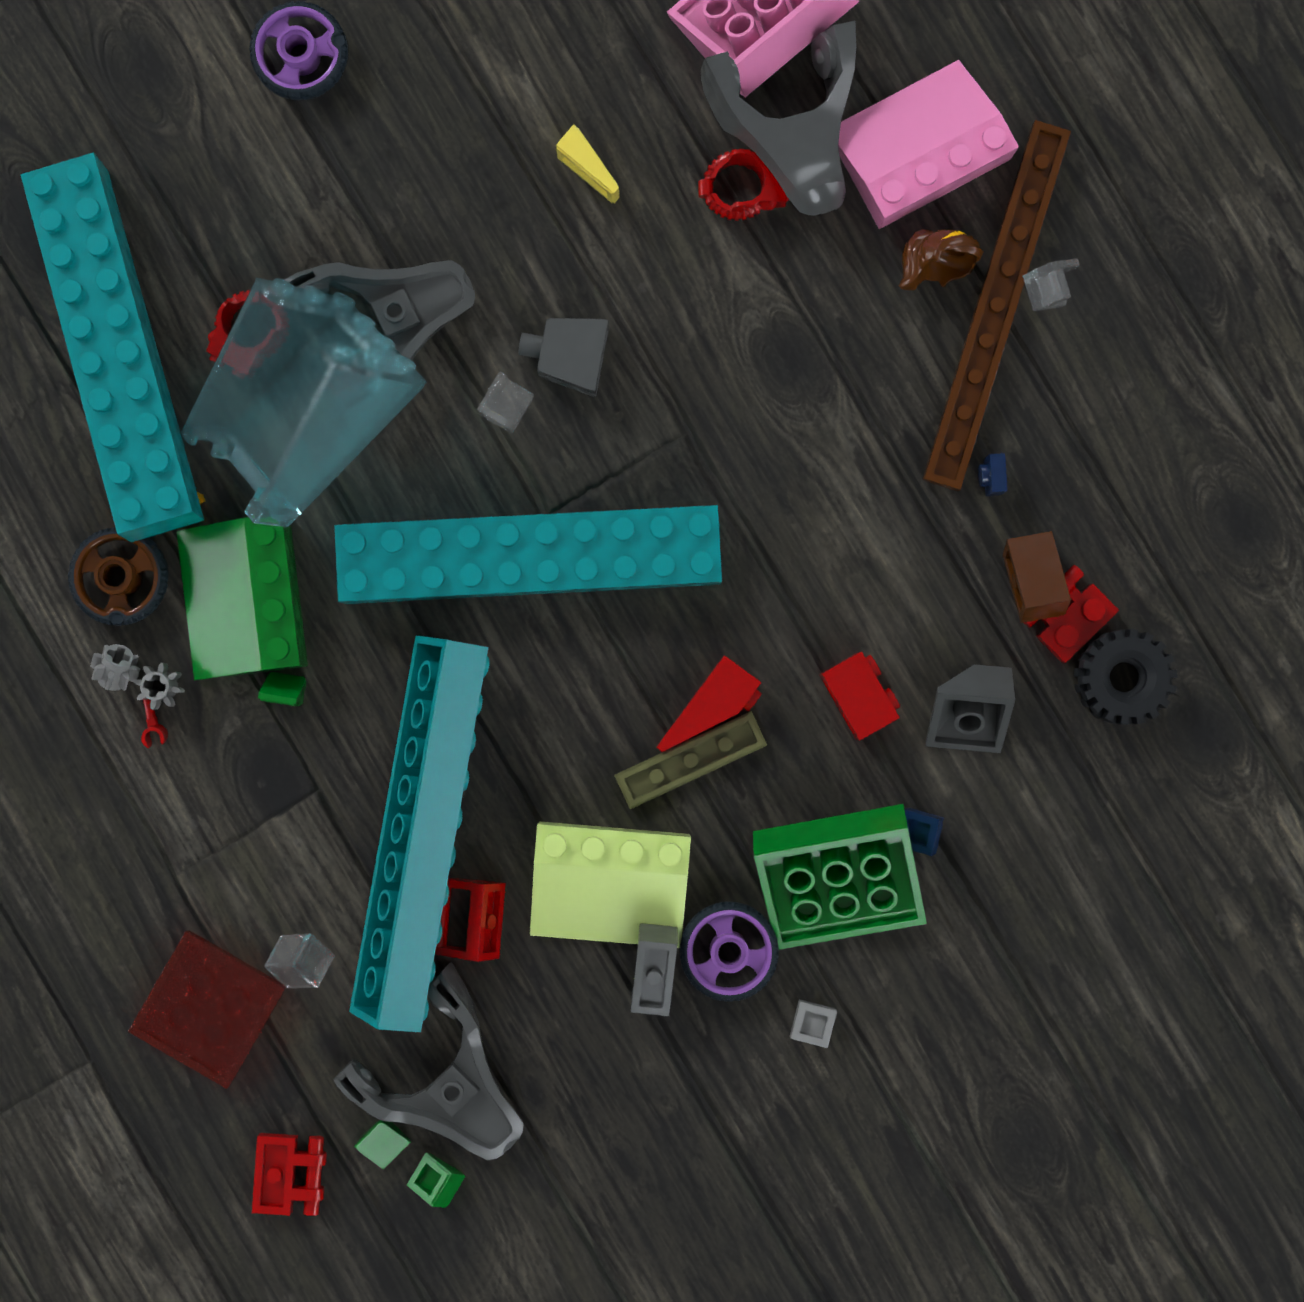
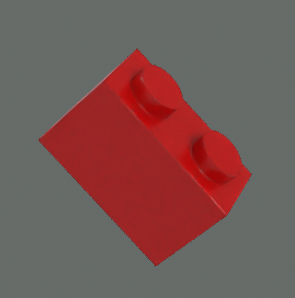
(860, 695)

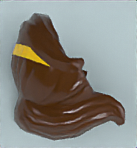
(938, 257)

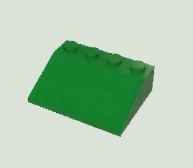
(241, 598)
(839, 876)

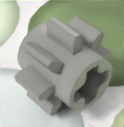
(115, 667)
(155, 695)

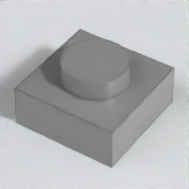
(813, 1023)

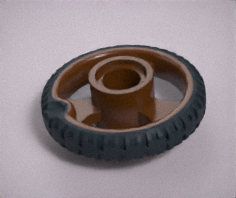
(118, 609)

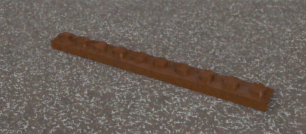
(996, 305)

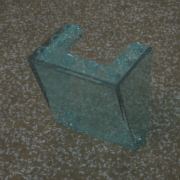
(298, 394)

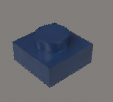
(993, 474)
(924, 831)

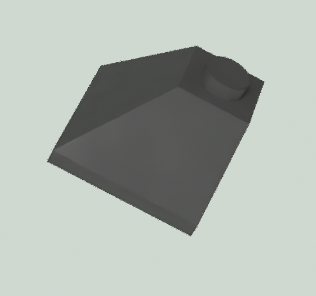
(973, 710)

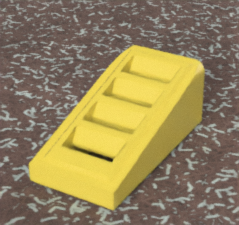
(582, 159)

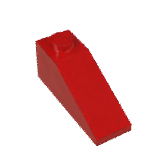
(718, 699)

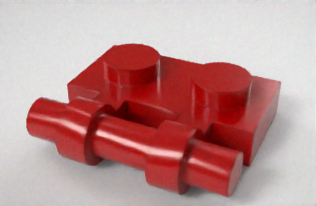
(1083, 619)
(275, 1174)

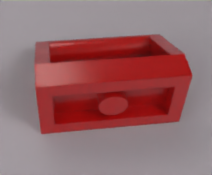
(483, 922)

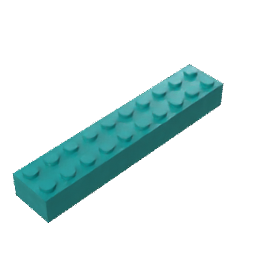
(112, 348)
(528, 554)
(419, 834)

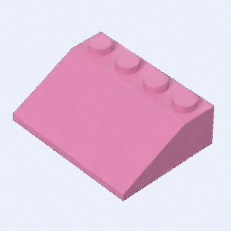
(755, 32)
(923, 143)

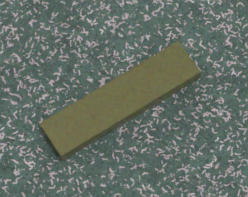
(690, 760)

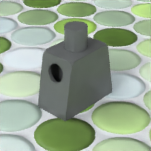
(569, 352)

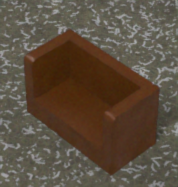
(1036, 577)

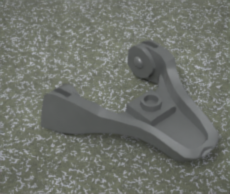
(800, 147)
(406, 301)
(462, 1100)

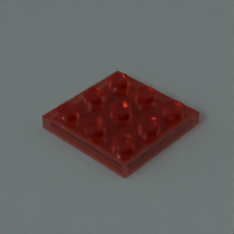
(207, 1009)

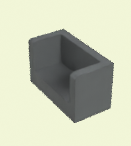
(654, 969)

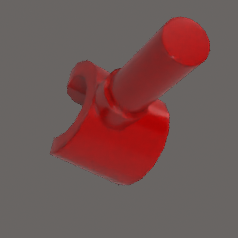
(152, 725)

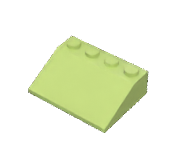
(607, 881)

